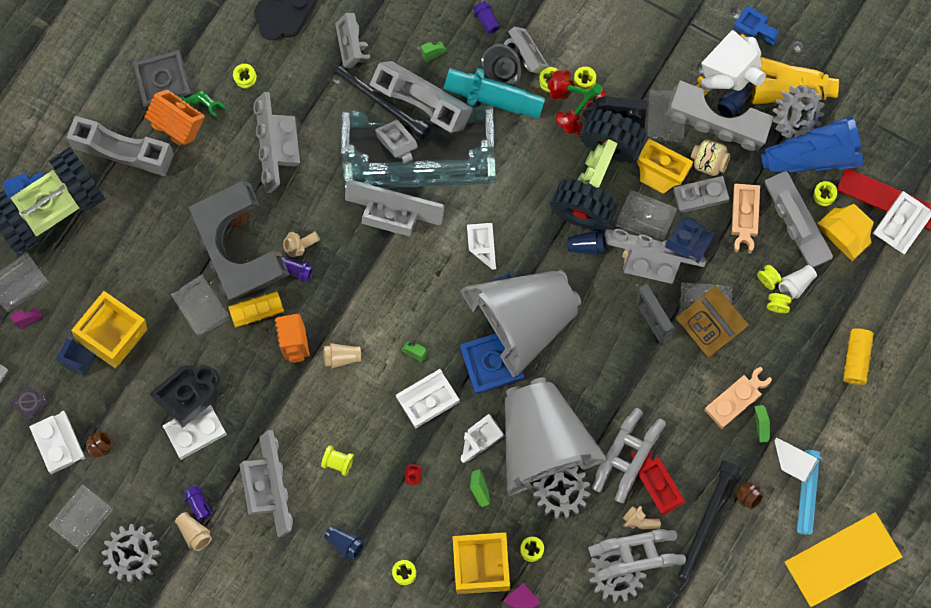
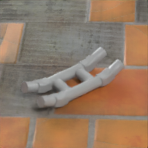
(630, 469)
(629, 565)

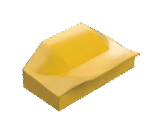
(662, 167)
(847, 229)

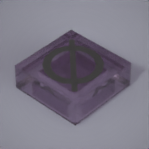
(28, 402)

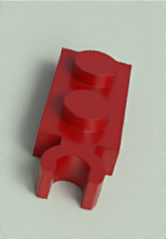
(659, 485)

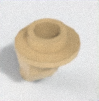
(295, 246)
(634, 518)

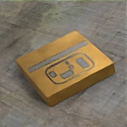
(712, 321)

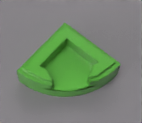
(432, 51)
(417, 352)
(762, 423)
(479, 488)

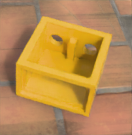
(111, 330)
(481, 563)

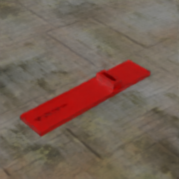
(872, 192)

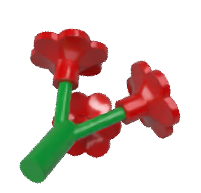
(559, 87)

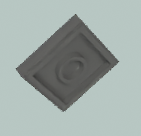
(161, 73)
(654, 314)

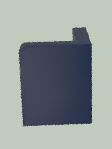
(75, 357)

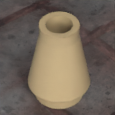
(339, 355)
(193, 532)

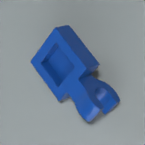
(753, 24)
(16, 184)

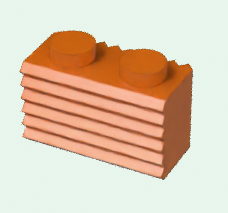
(174, 117)
(292, 337)

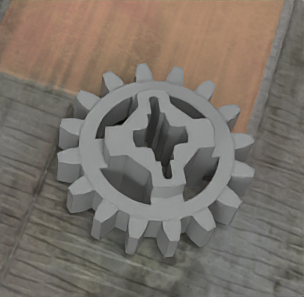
(798, 111)
(572, 487)
(127, 563)
(627, 580)

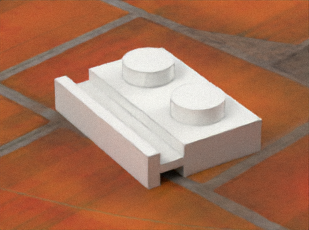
(903, 222)
(427, 398)
(196, 434)
(57, 442)

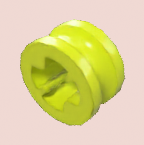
(584, 71)
(547, 72)
(245, 83)
(817, 193)
(769, 277)
(779, 303)
(524, 552)
(398, 578)

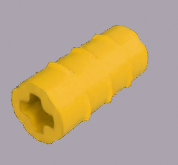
(256, 309)
(858, 356)

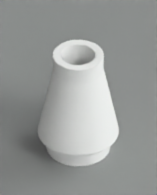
(796, 283)

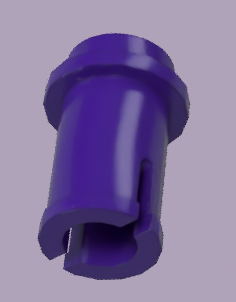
(486, 17)
(298, 270)
(197, 503)

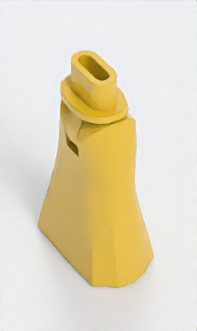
(782, 76)

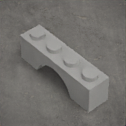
(439, 105)
(690, 107)
(139, 153)

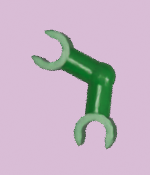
(202, 97)

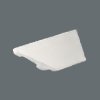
(482, 243)
(481, 437)
(795, 460)

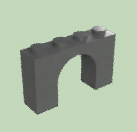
(211, 219)

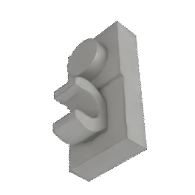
(348, 40)
(526, 47)
(397, 140)
(701, 194)

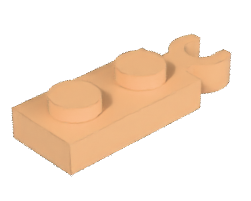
(745, 214)
(736, 399)

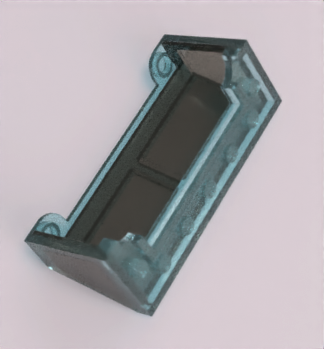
(439, 160)

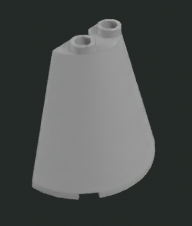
(525, 313)
(543, 436)

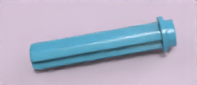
(808, 499)

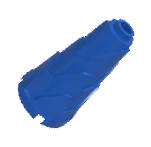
(818, 149)

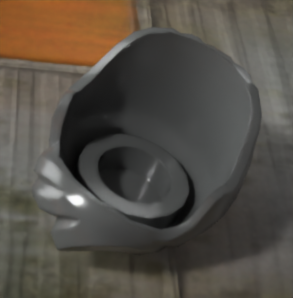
(502, 64)

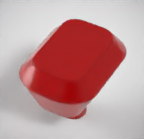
(413, 474)

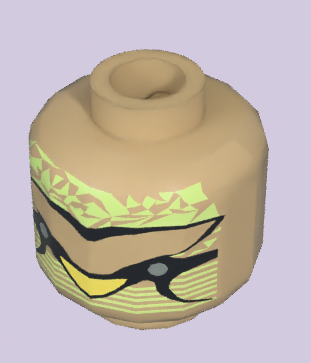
(710, 157)

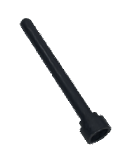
(419, 128)
(727, 474)

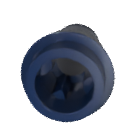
(733, 102)
(587, 243)
(344, 542)

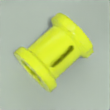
(337, 460)

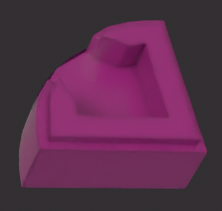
(23, 320)
(522, 598)

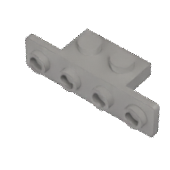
(277, 141)
(392, 209)
(798, 219)
(648, 257)
(265, 486)

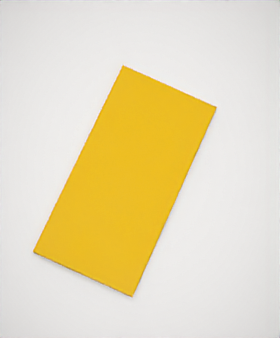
(843, 559)

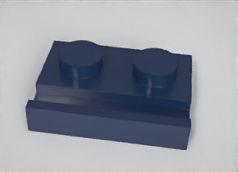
(690, 239)

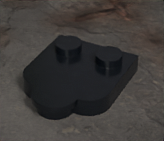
(282, 17)
(628, 108)
(187, 393)

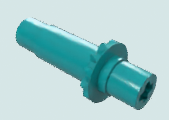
(493, 93)

